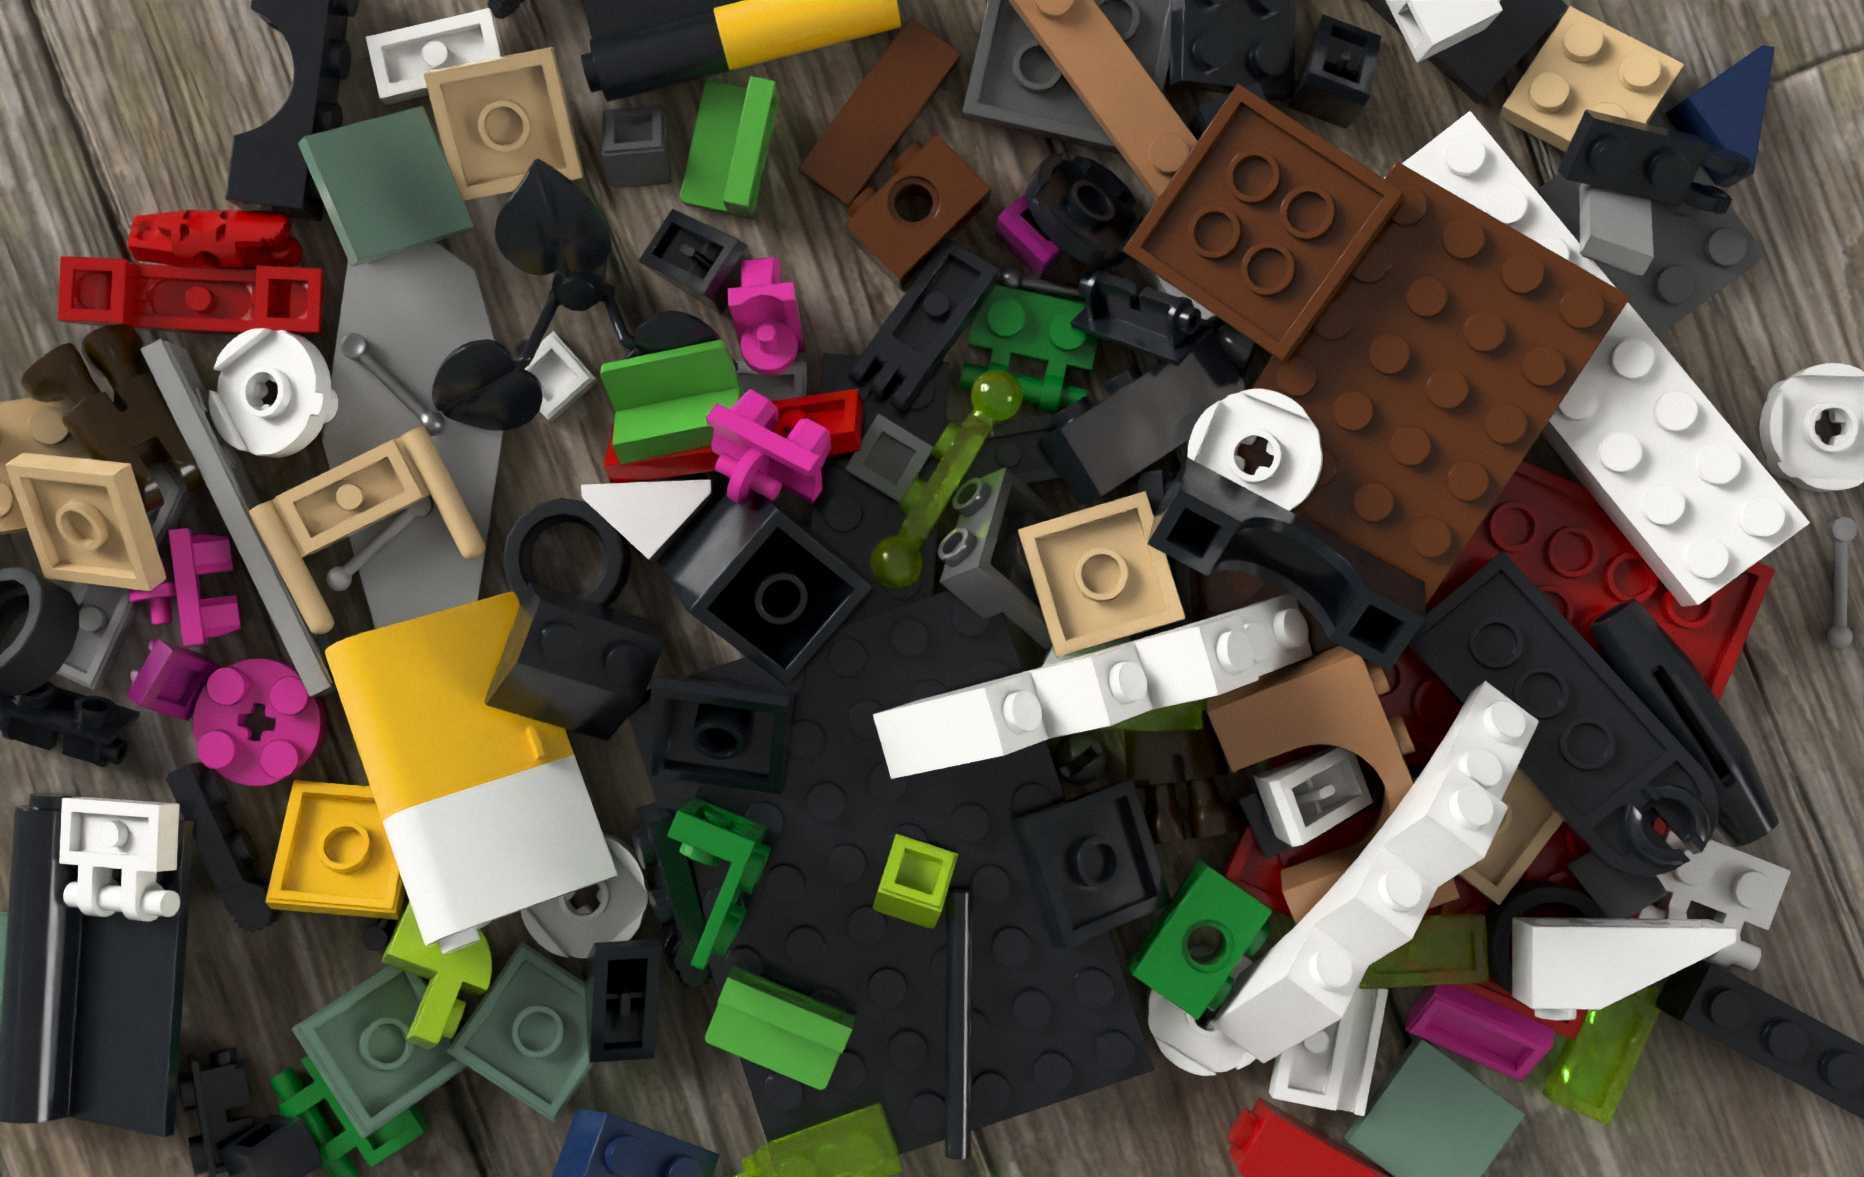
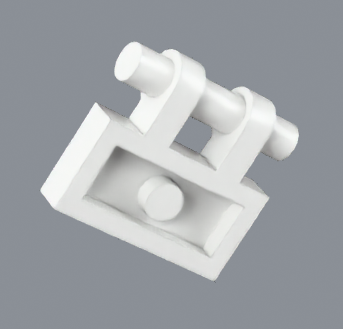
(123, 836)
(1728, 882)

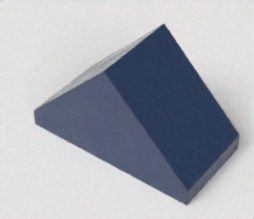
(1729, 110)

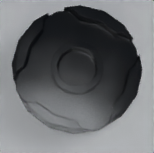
(1083, 209)

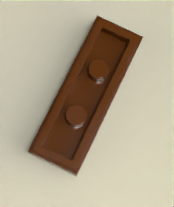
(879, 112)

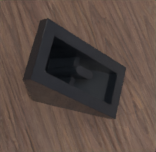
(1336, 72)
(697, 259)
(622, 999)

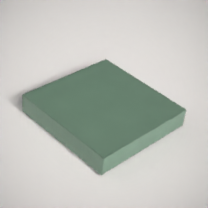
(385, 185)
(529, 1033)
(364, 1051)
(1433, 1118)

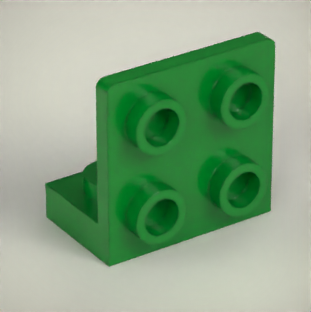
(706, 837)

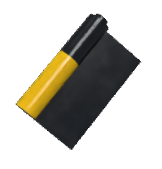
(671, 42)

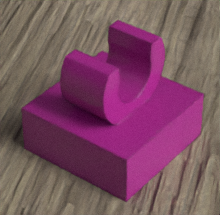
(171, 679)

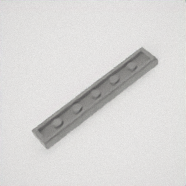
(234, 498)

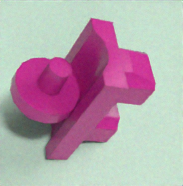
(766, 317)
(762, 459)
(198, 616)

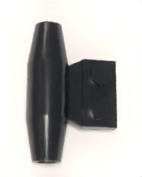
(1686, 706)

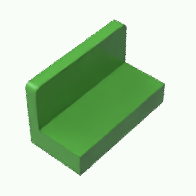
(730, 146)
(666, 399)
(779, 1028)

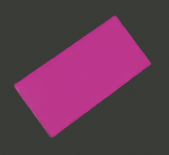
(1480, 1030)

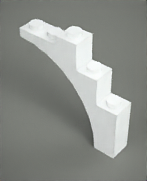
(1094, 688)
(1383, 895)

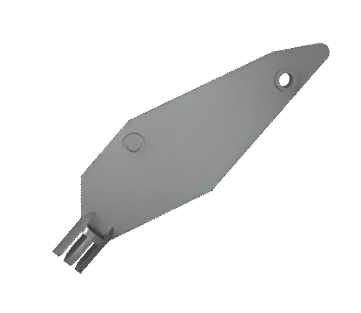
(413, 316)

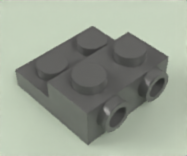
(985, 552)

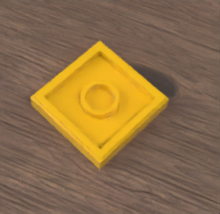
(335, 855)

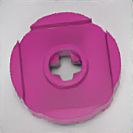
(227, 741)

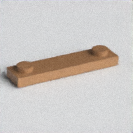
(1111, 86)

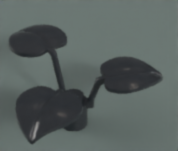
(546, 230)

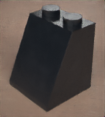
(762, 581)

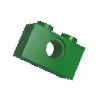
(1200, 901)

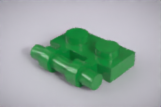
(1035, 330)
(301, 1103)

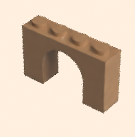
(1325, 702)

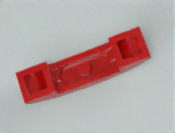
(190, 297)

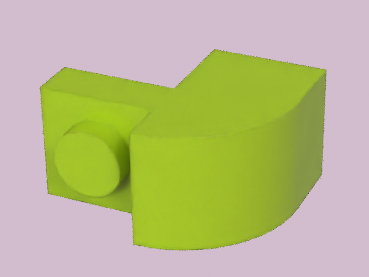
(462, 970)

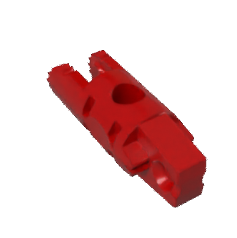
(214, 239)

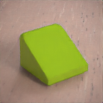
(915, 881)

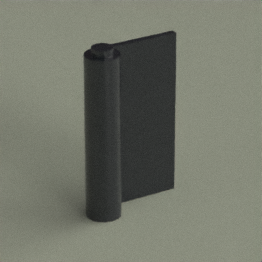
(85, 996)

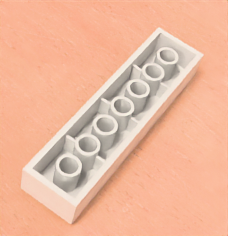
(1633, 417)

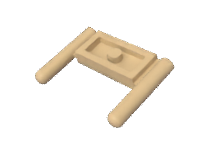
(352, 500)

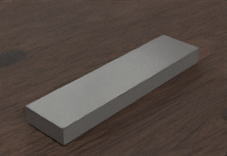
(106, 610)

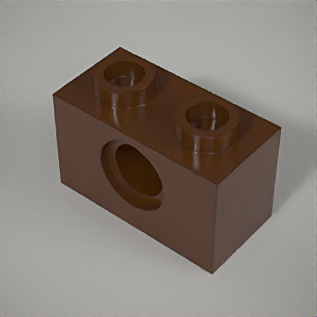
(904, 246)

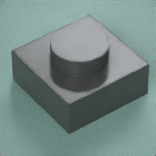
(889, 458)

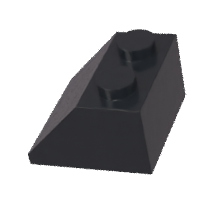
(574, 663)

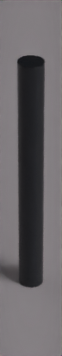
(958, 1024)

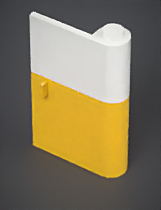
(470, 795)

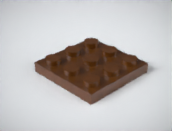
(1263, 222)

